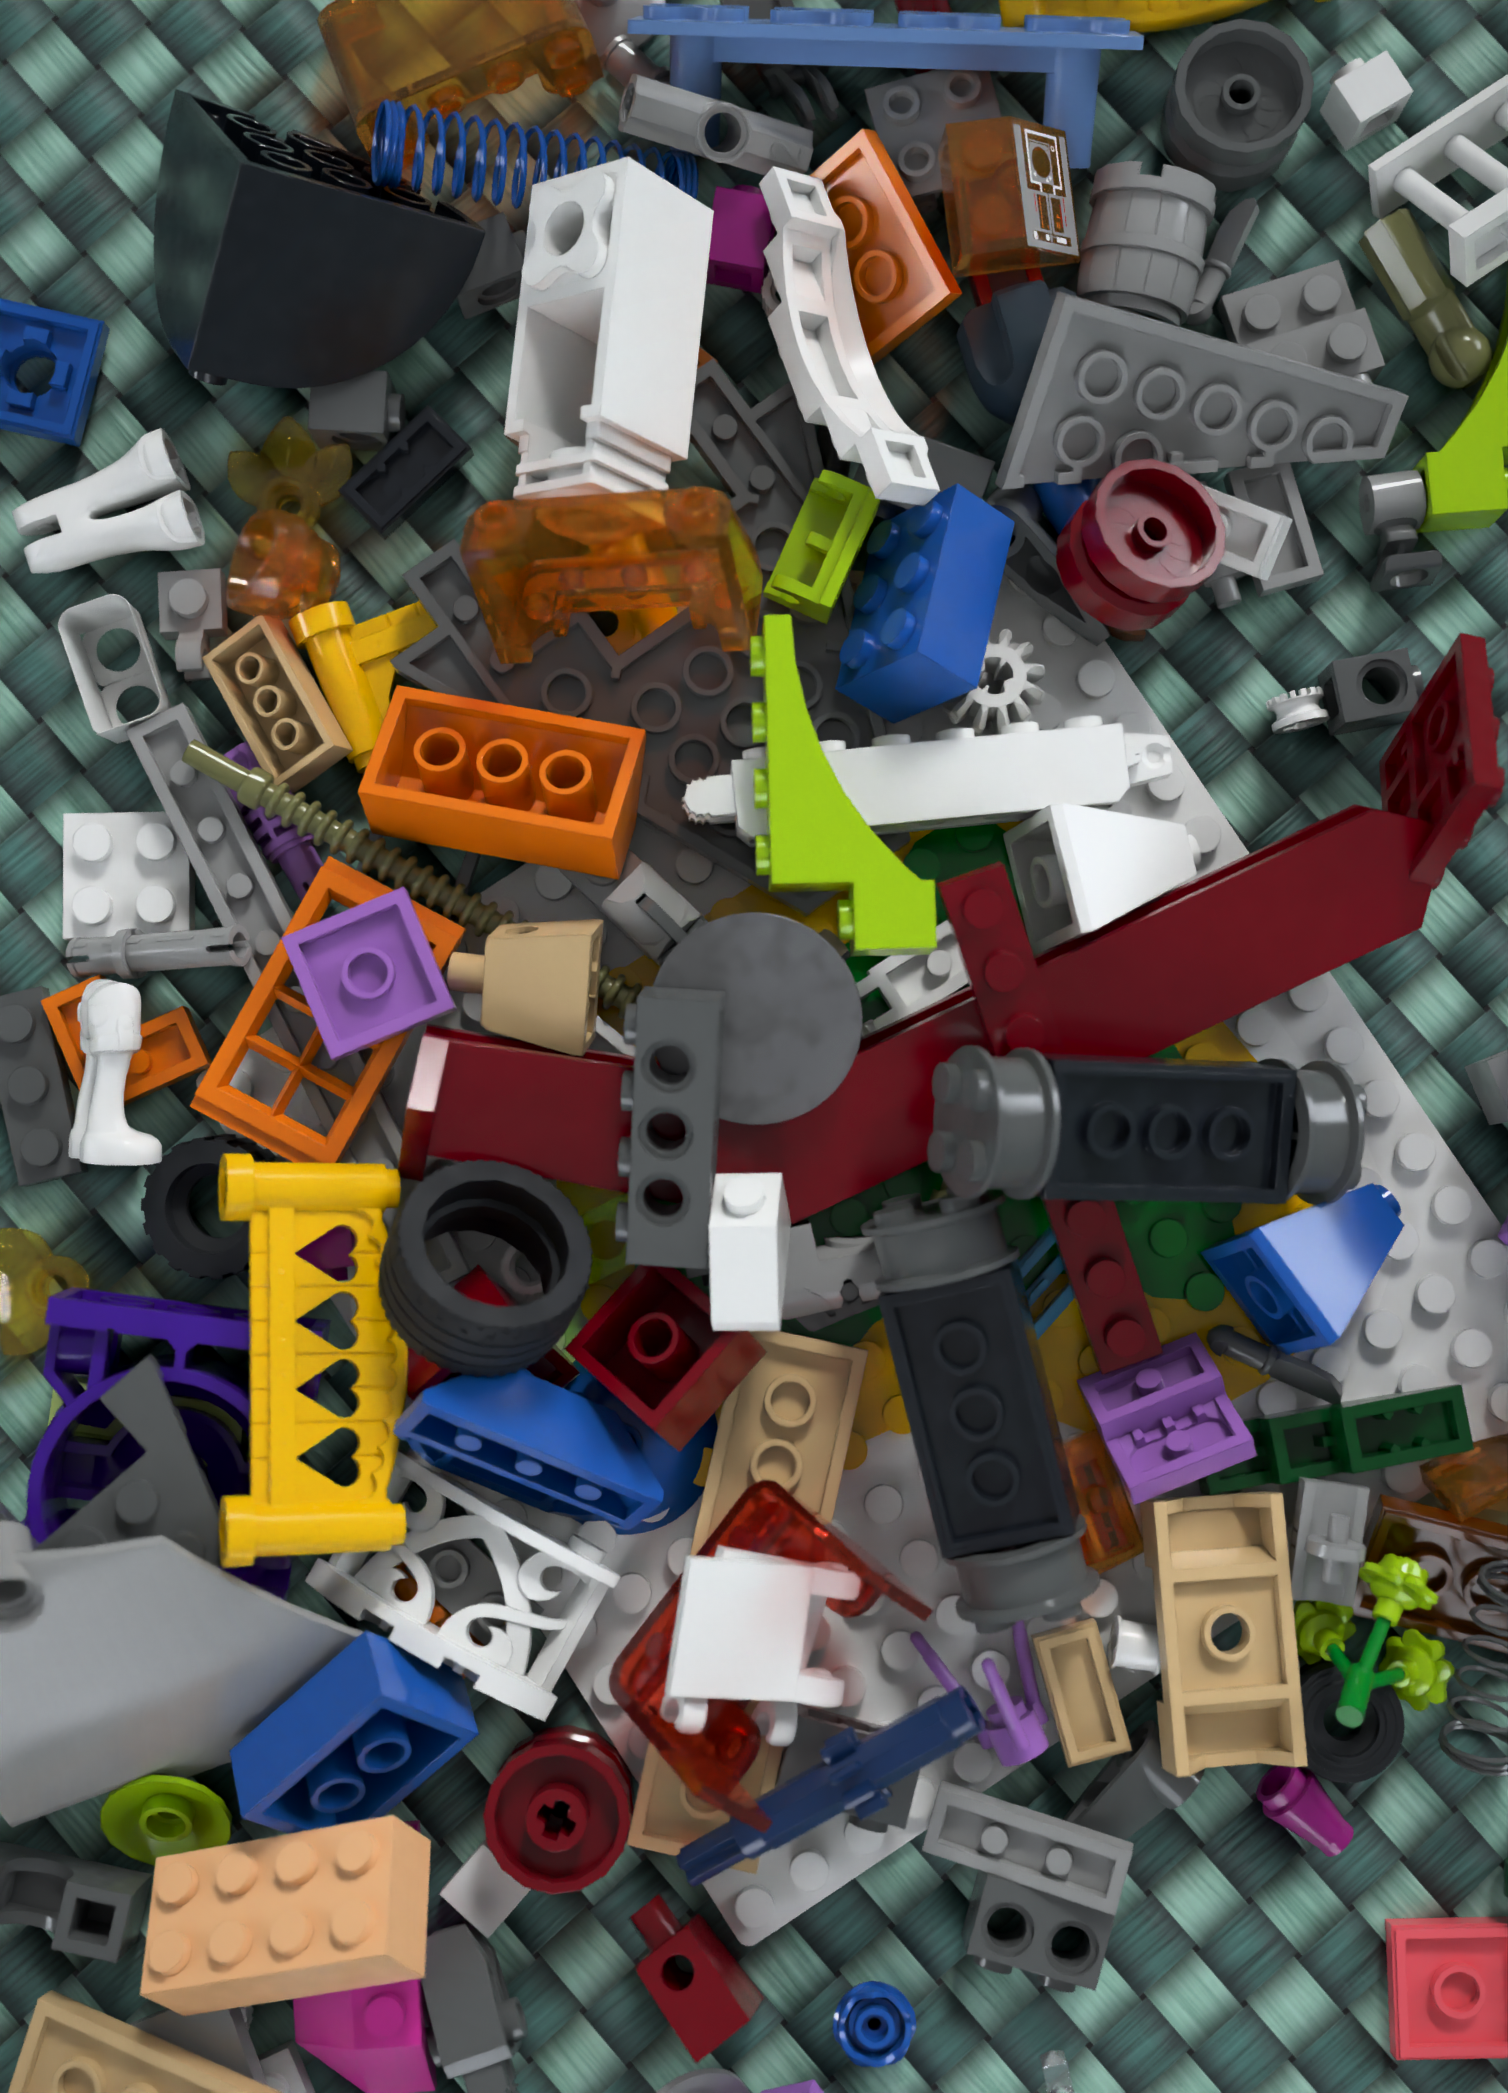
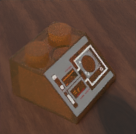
(1007, 196)

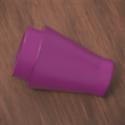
(1302, 1805)

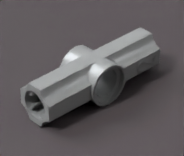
(679, 121)

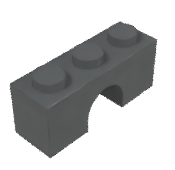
(83, 1902)

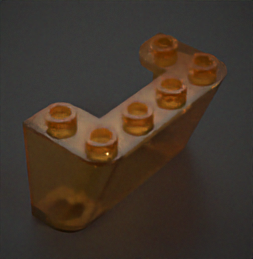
(452, 54)

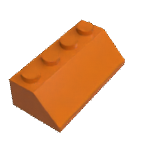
(505, 781)

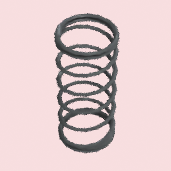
(1471, 1762)

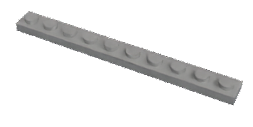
(249, 896)

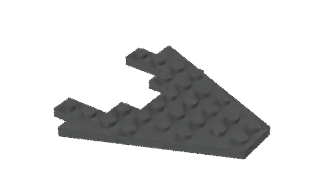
(678, 676)

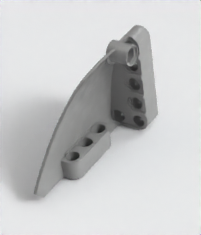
(135, 1666)

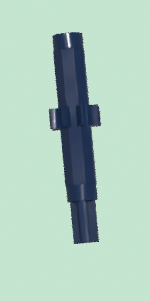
(851, 1775)

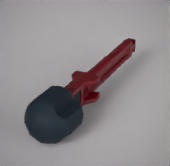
(1009, 318)

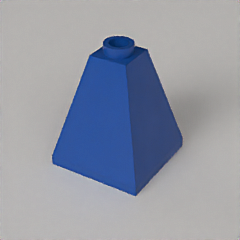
(1310, 1268)

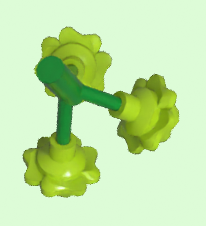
(1411, 1663)

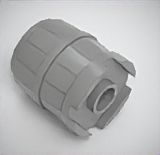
(1146, 240)

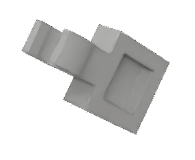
(191, 612)

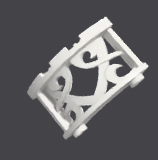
(499, 1668)

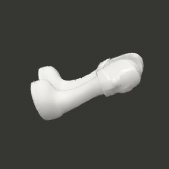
(109, 1037)

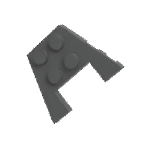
(158, 1492)

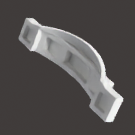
(825, 343)

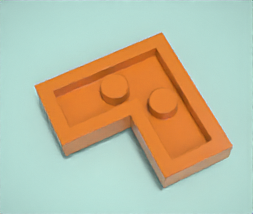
(168, 1050)

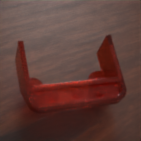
(715, 1760)

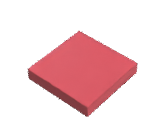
(1447, 1987)

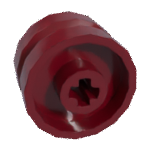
(1140, 545)
(552, 1848)

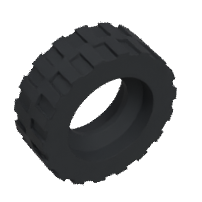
(169, 1215)

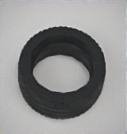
(503, 1204)

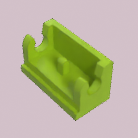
(822, 545)

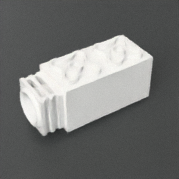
(607, 332)

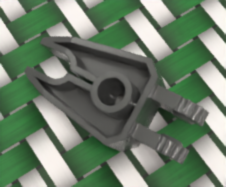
(471, 2011)

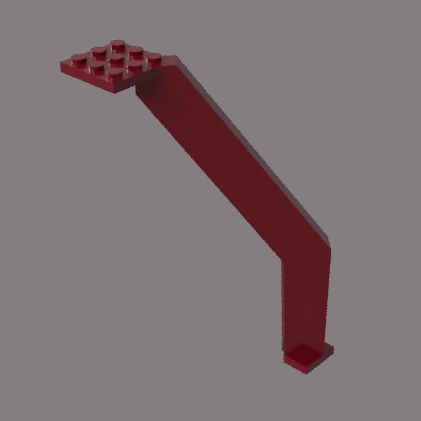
(1111, 992)

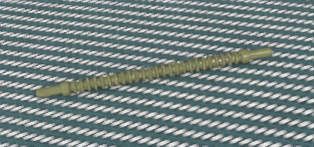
(257, 789)

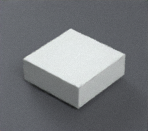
(483, 1891)

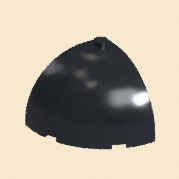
(289, 257)

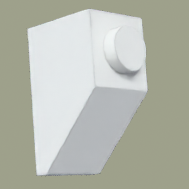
(748, 1251)

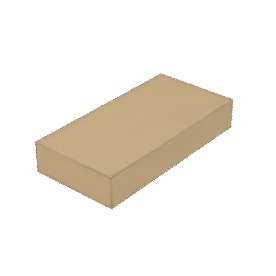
(1081, 1692)

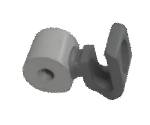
(1394, 508)

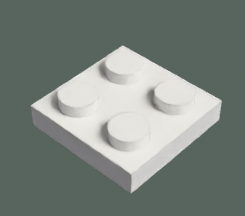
(124, 875)

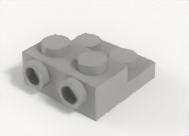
(1307, 321)

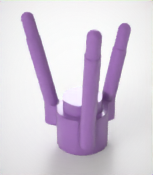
(1012, 1725)

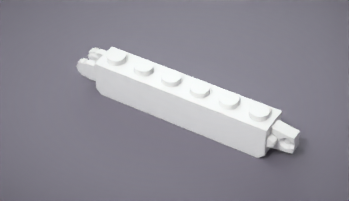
(957, 777)

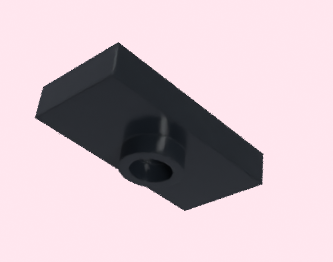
(406, 472)

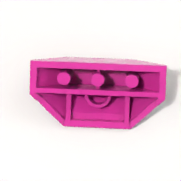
(371, 2034)

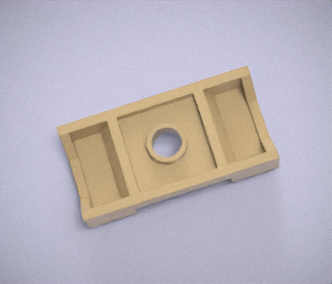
(1212, 1561)

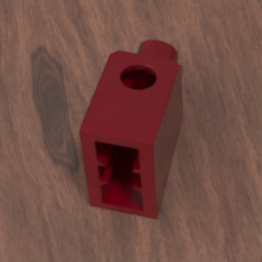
(698, 2005)

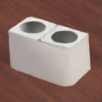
(95, 620)

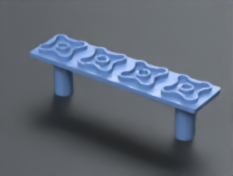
(1049, 44)

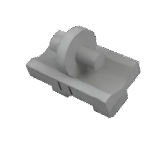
(1327, 1540)

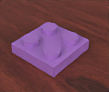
(368, 974)

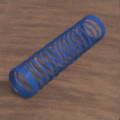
(389, 152)

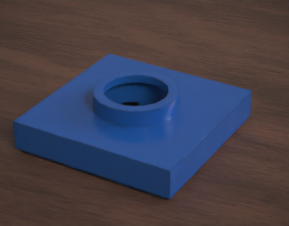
(77, 350)

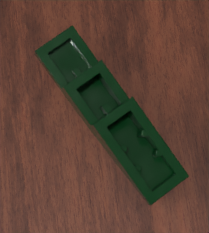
(1349, 1438)

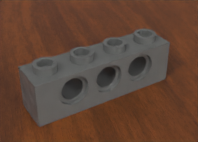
(694, 1023)

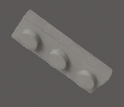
(1028, 1847)

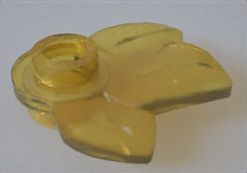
(290, 471)
(25, 1278)

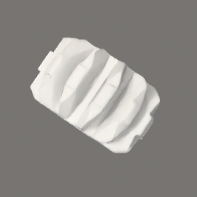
(1014, 694)

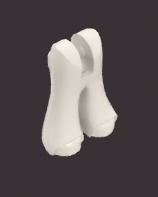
(143, 474)

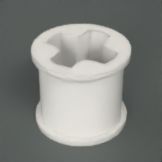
(1134, 1646)

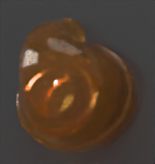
(281, 567)

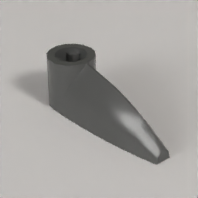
(1033, 562)
(1132, 1788)

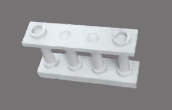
(1456, 140)

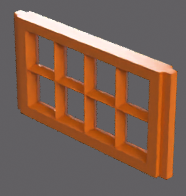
(267, 1124)

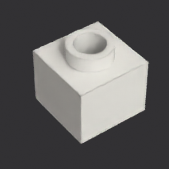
(1365, 99)

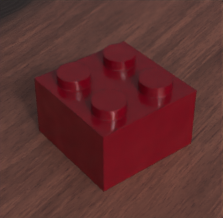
(661, 1353)

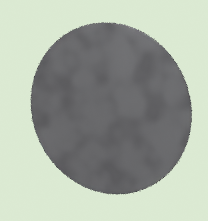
(786, 1015)

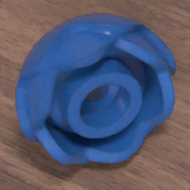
(877, 2045)

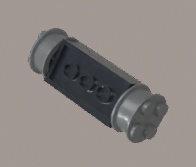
(1145, 1128)
(980, 1409)

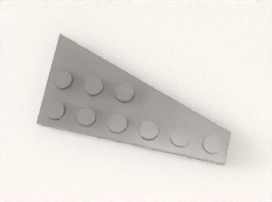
(1145, 389)

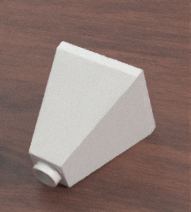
(1091, 866)

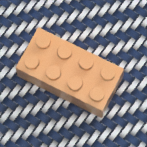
(288, 1917)

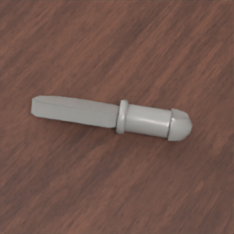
(1222, 258)

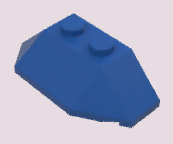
(534, 1446)

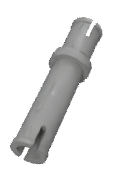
(134, 953)

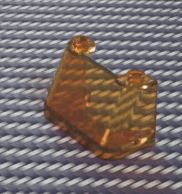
(608, 553)

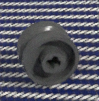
(1236, 103)

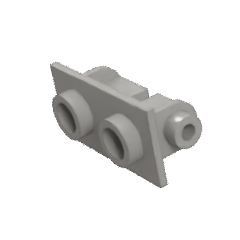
(467, 1578)

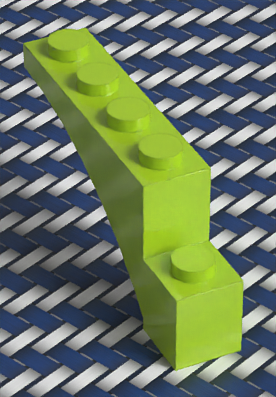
(1467, 476)
(813, 827)

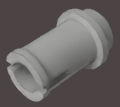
(624, 58)

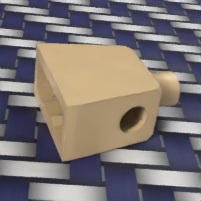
(537, 982)

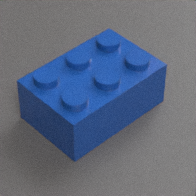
(925, 605)
(352, 1739)

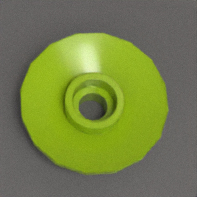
(164, 1818)

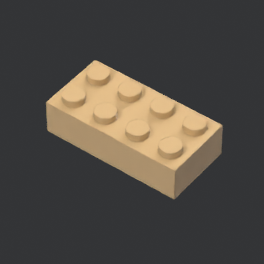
(277, 703)

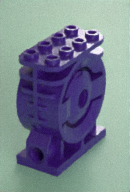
(87, 1341)

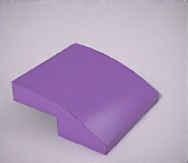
(1167, 1419)

